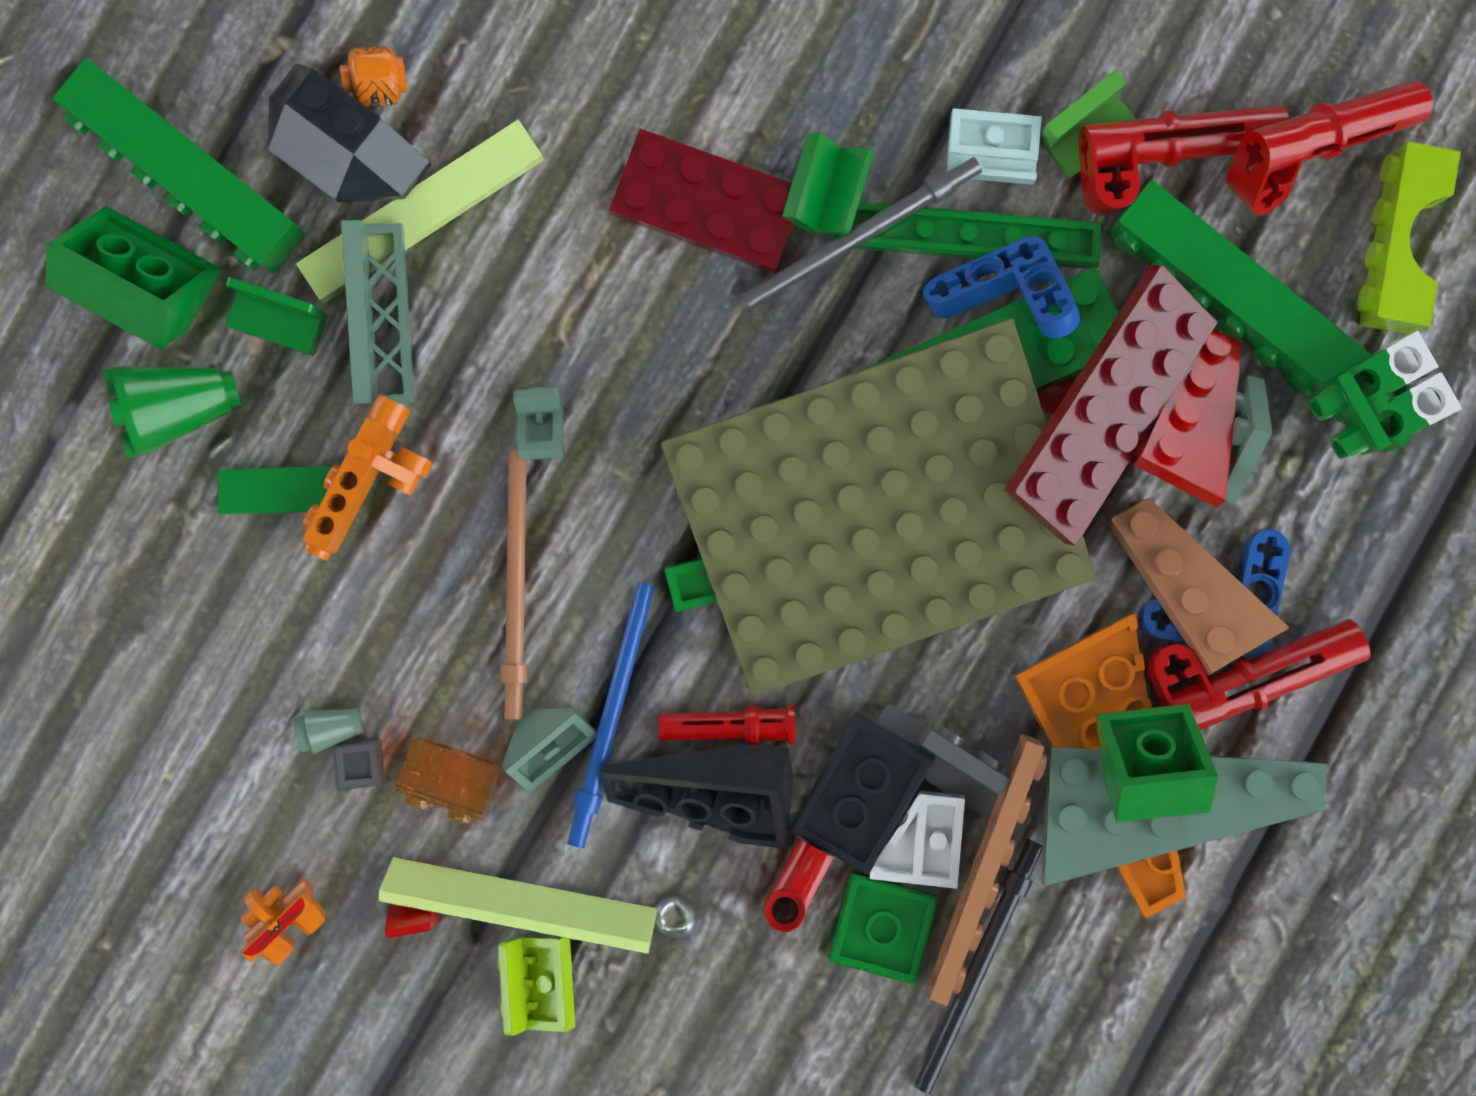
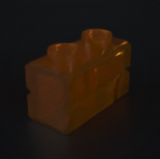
(449, 780)

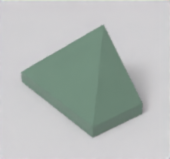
(545, 743)

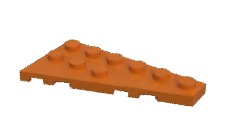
(1066, 695)

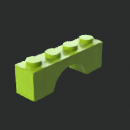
(1397, 290)

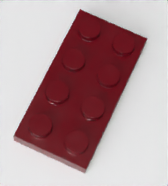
(704, 200)

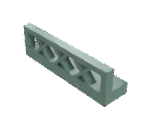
(360, 311)

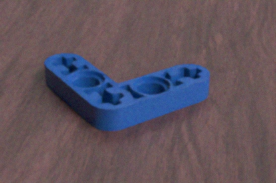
(1023, 274)
(1249, 559)

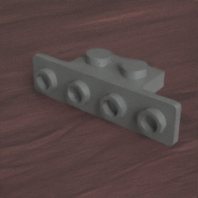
(954, 768)

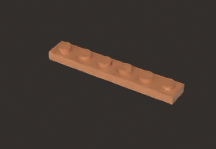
(979, 888)

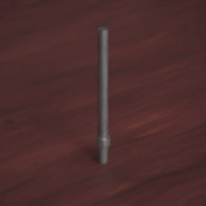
(936, 189)

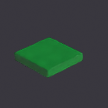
(883, 928)

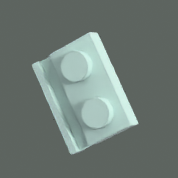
(1000, 142)

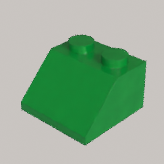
(1155, 763)

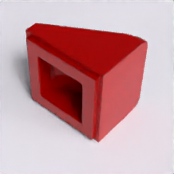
(408, 921)

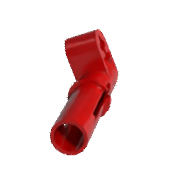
(1321, 133)
(1123, 146)
(1328, 651)

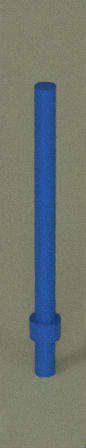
(588, 800)

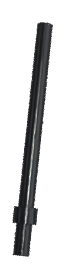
(1015, 885)

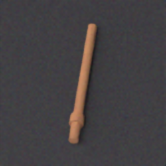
(514, 671)

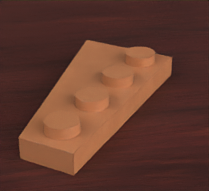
(1198, 594)

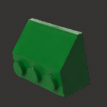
(129, 276)

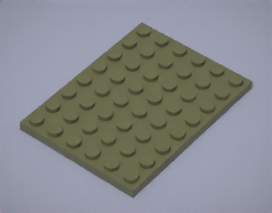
(873, 508)

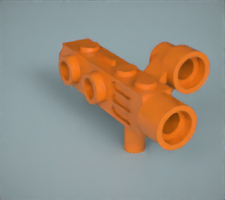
(353, 479)

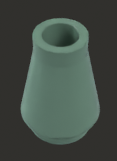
(325, 728)

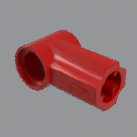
(797, 881)

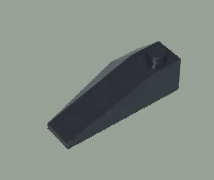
(727, 788)

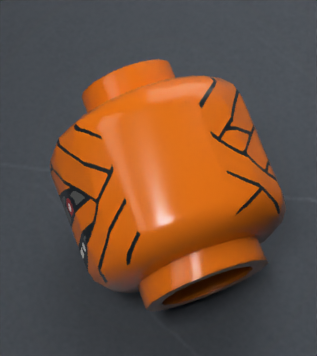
(374, 76)

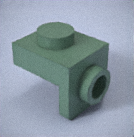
(539, 423)

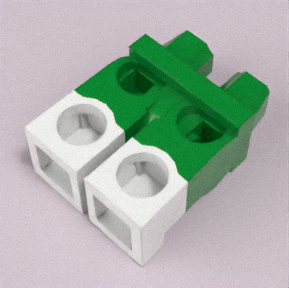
(1371, 409)

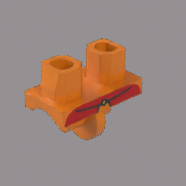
(267, 934)

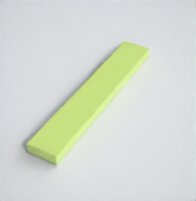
(431, 204)
(518, 905)

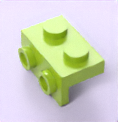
(536, 984)

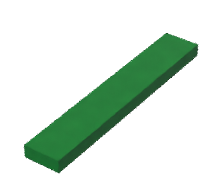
(979, 233)

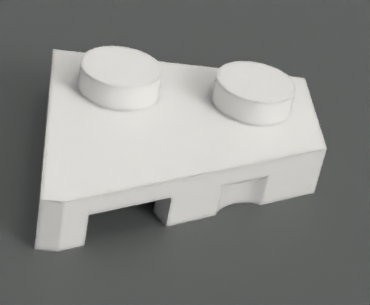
(925, 843)

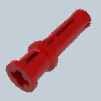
(751, 725)

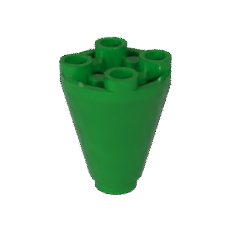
(166, 403)

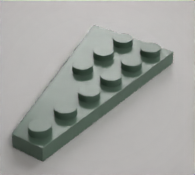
(1086, 839)

